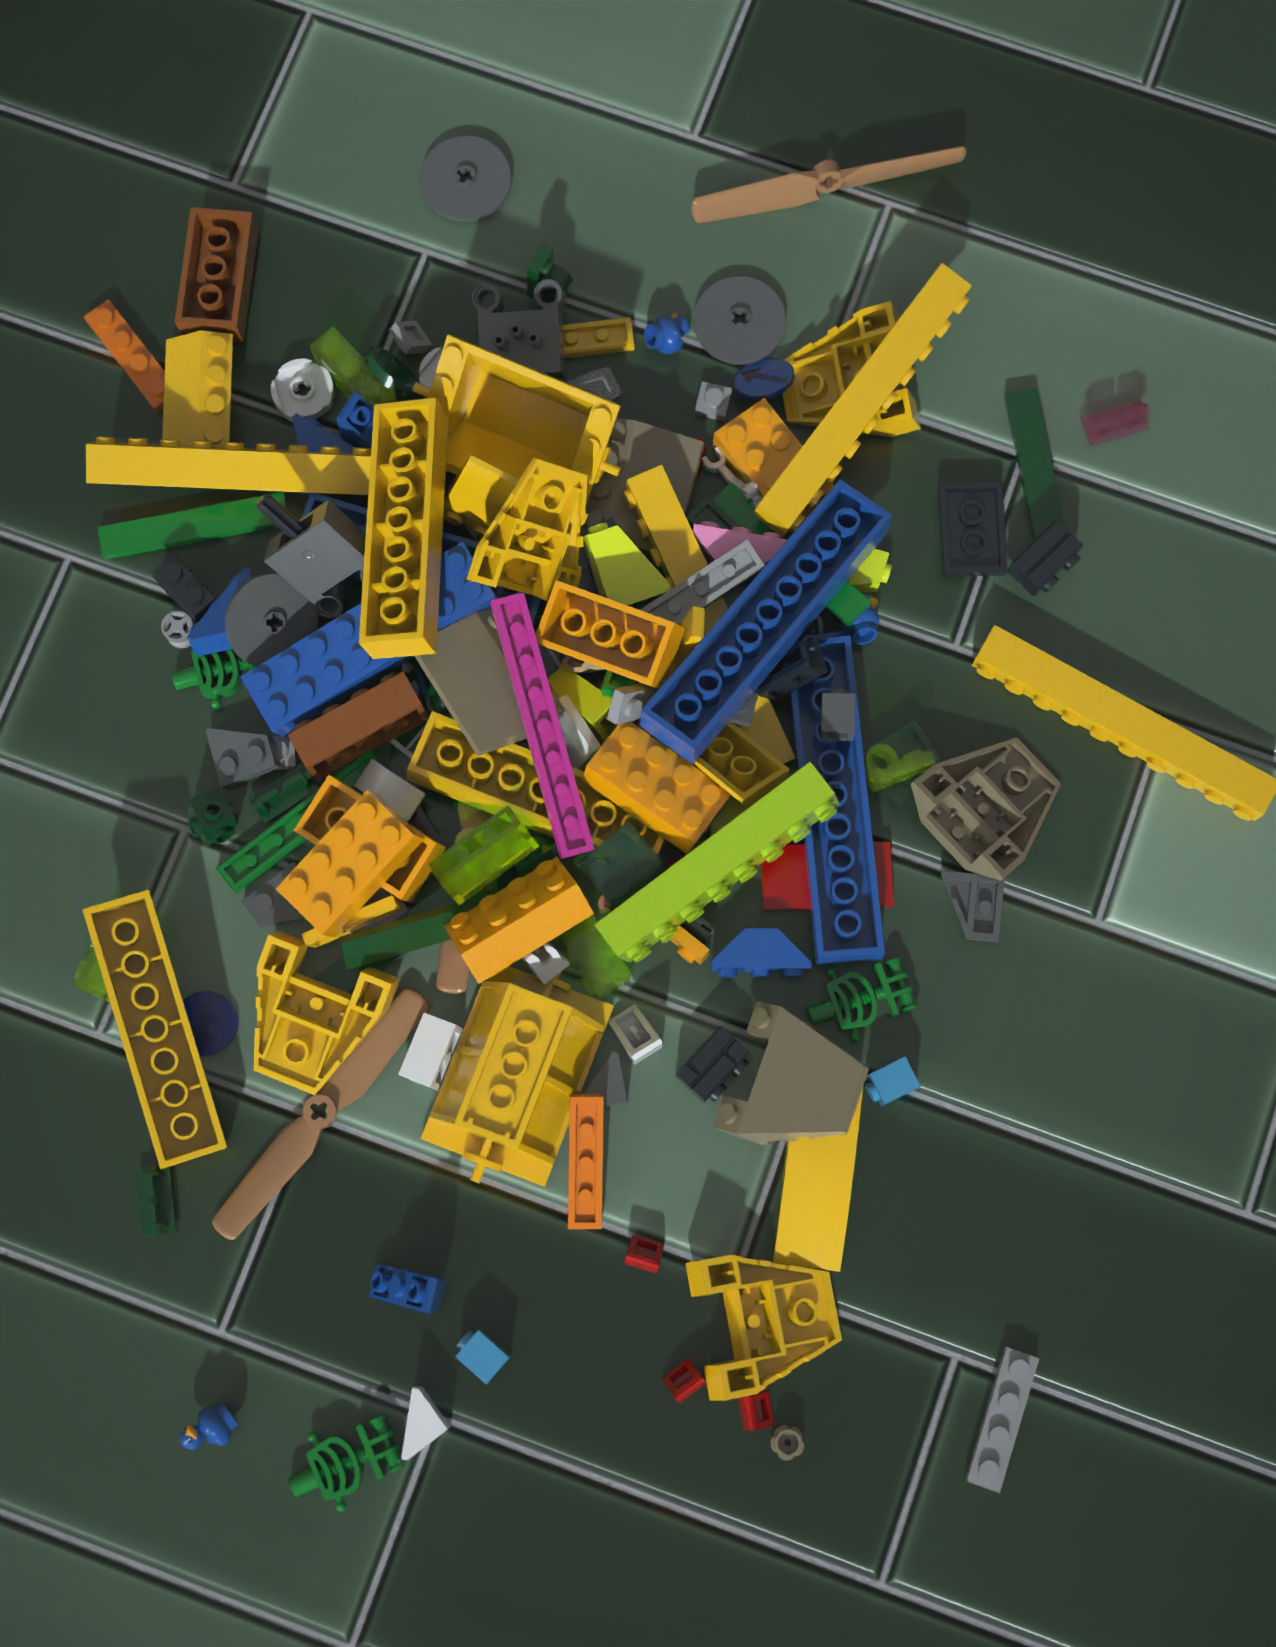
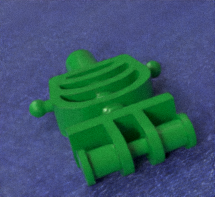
(196, 676)
(832, 1008)
(316, 1475)

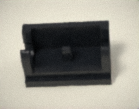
(794, 671)

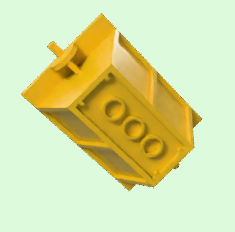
(518, 414)
(515, 1072)

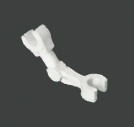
(748, 489)

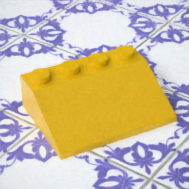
(479, 495)

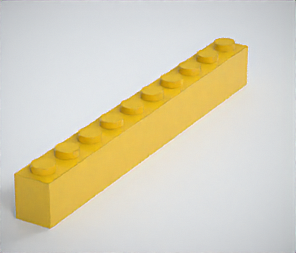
(861, 400)
(228, 466)
(680, 558)
(1126, 724)

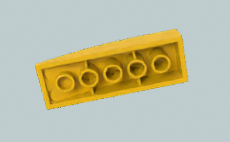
(816, 1199)

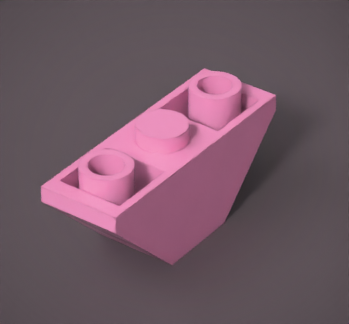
(718, 541)

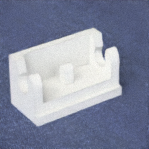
(546, 962)
(431, 1051)

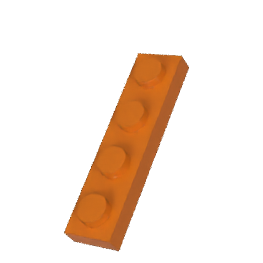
(129, 352)
(585, 1161)

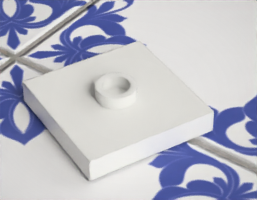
(577, 735)

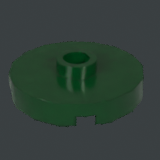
(390, 371)

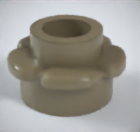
(796, 1446)

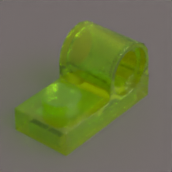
(897, 771)

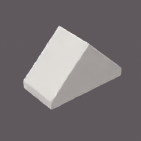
(391, 788)
(635, 1034)
(423, 1423)

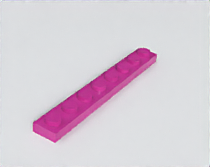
(541, 725)

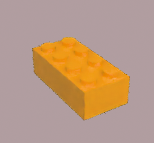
(760, 448)
(609, 634)
(656, 786)
(333, 802)
(349, 864)
(518, 919)

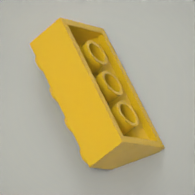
(198, 388)
(741, 765)

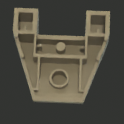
(801, 1086)

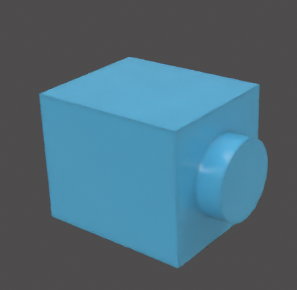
(891, 1082)
(481, 1355)

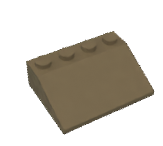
(637, 449)
(476, 682)

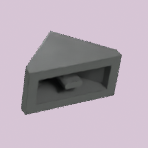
(609, 1082)

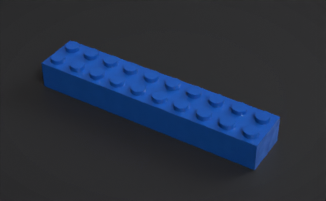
(765, 621)
(840, 849)

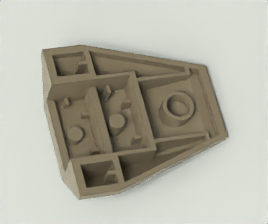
(986, 805)

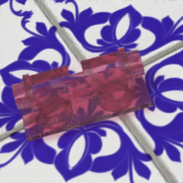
(1115, 422)

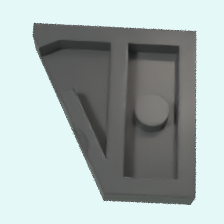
(241, 755)
(976, 904)
(269, 906)

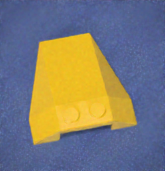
(535, 533)

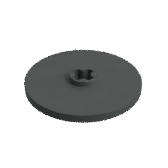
(474, 197)
(739, 298)
(254, 604)

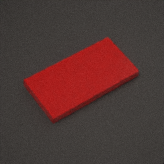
(787, 883)

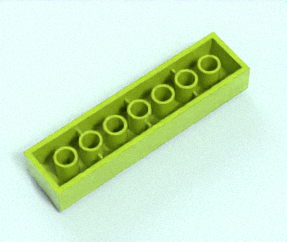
(718, 864)

